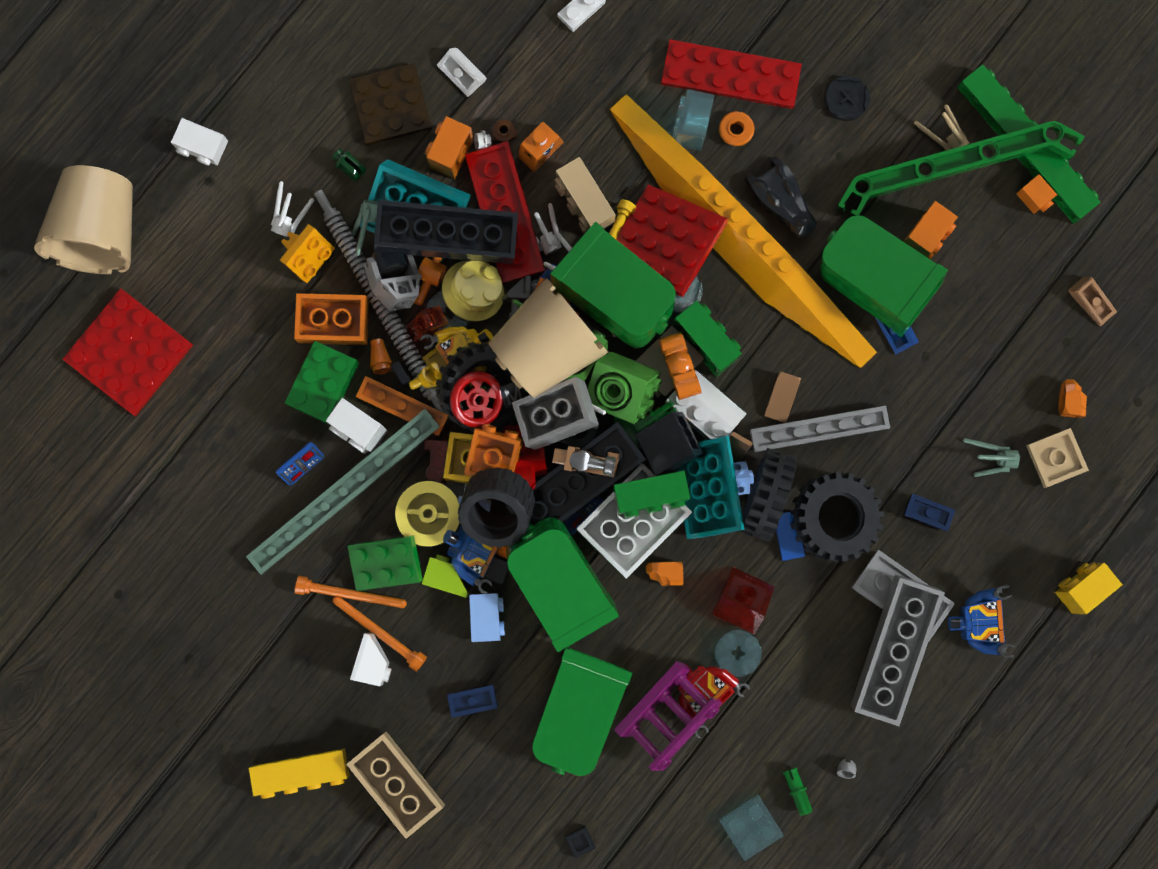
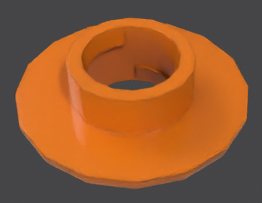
(736, 118)

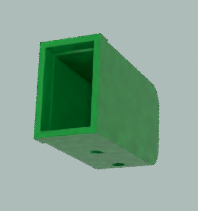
(880, 272)
(615, 287)
(559, 583)
(579, 713)

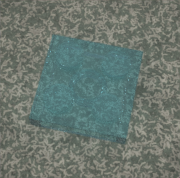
(751, 827)

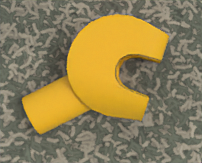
(426, 377)

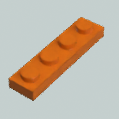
(397, 402)

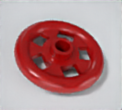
(458, 394)

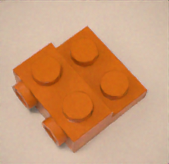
(493, 450)

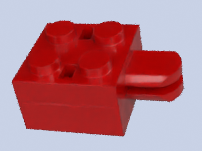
(531, 461)

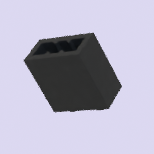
(668, 443)

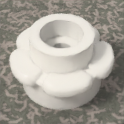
(482, 140)

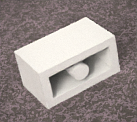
(199, 142)

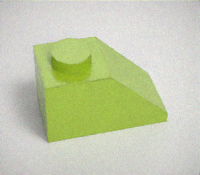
(442, 576)

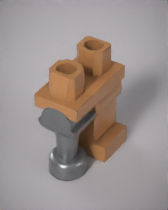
(586, 461)

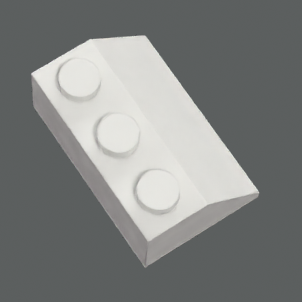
(709, 412)

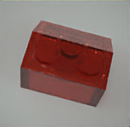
(743, 600)

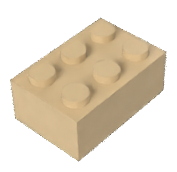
(583, 196)

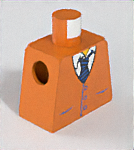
(540, 146)

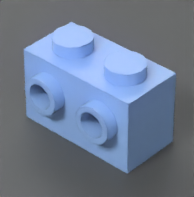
(486, 617)

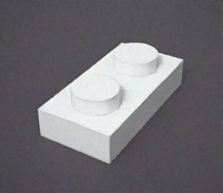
(578, 12)

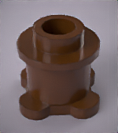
(504, 125)

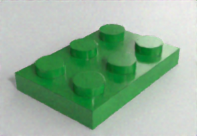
(385, 563)

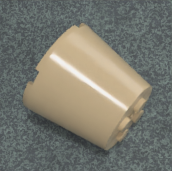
(89, 221)
(544, 342)

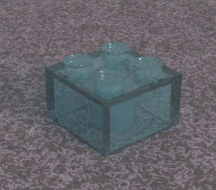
(694, 120)

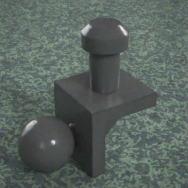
(520, 292)

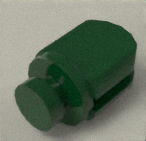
(348, 164)

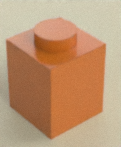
(1037, 195)

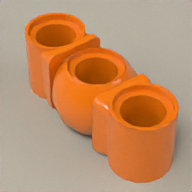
(680, 366)

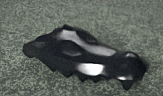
(781, 196)

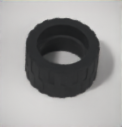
(492, 528)

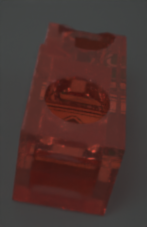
(427, 322)
(438, 455)

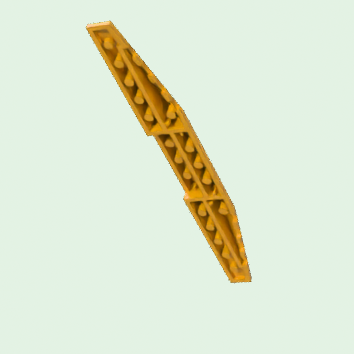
(743, 242)

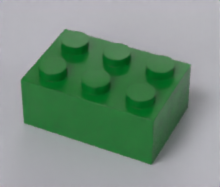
(707, 337)
(322, 382)
(651, 494)

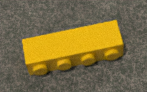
(299, 772)

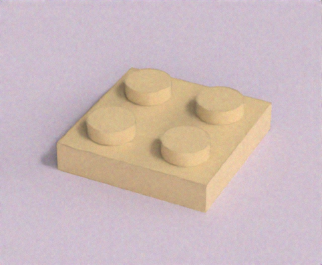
(1057, 458)

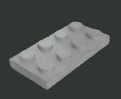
(877, 580)

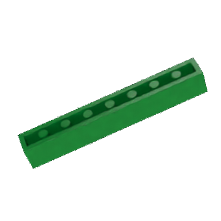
(1006, 116)

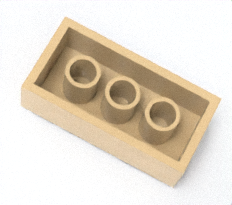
(396, 785)

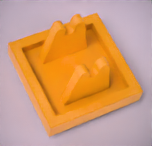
(306, 252)

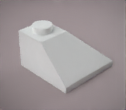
(371, 662)

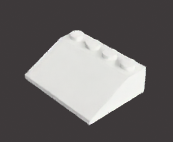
(630, 540)

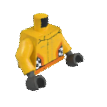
(455, 337)

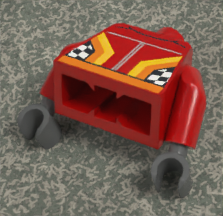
(711, 683)

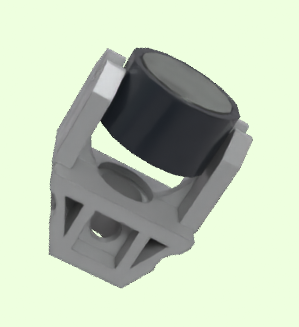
(391, 290)

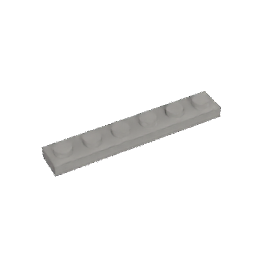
(820, 429)

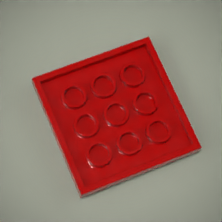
(671, 235)
(128, 352)

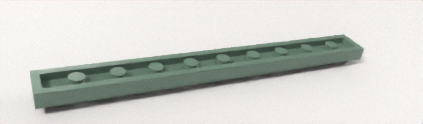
(343, 491)

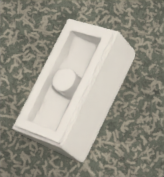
(461, 71)

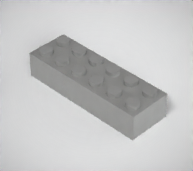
(897, 650)

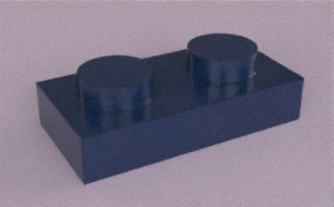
(929, 512)
(472, 701)

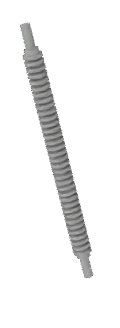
(390, 318)

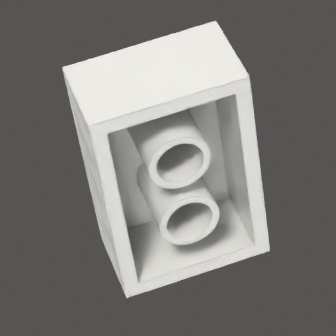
(354, 424)

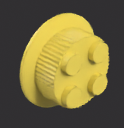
(473, 290)
(427, 512)

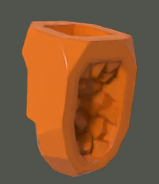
(1072, 400)
(666, 573)

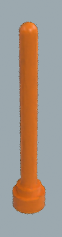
(304, 586)
(414, 659)

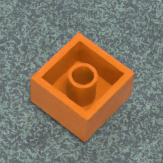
(449, 147)
(931, 229)

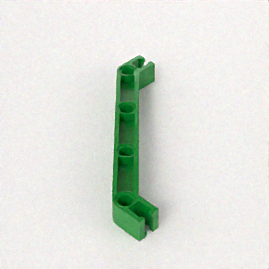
(961, 160)

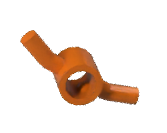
(431, 273)

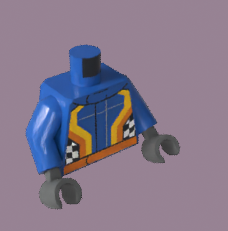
(469, 557)
(983, 622)

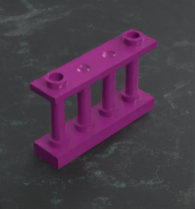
(646, 710)

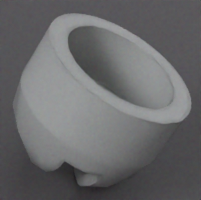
(846, 769)

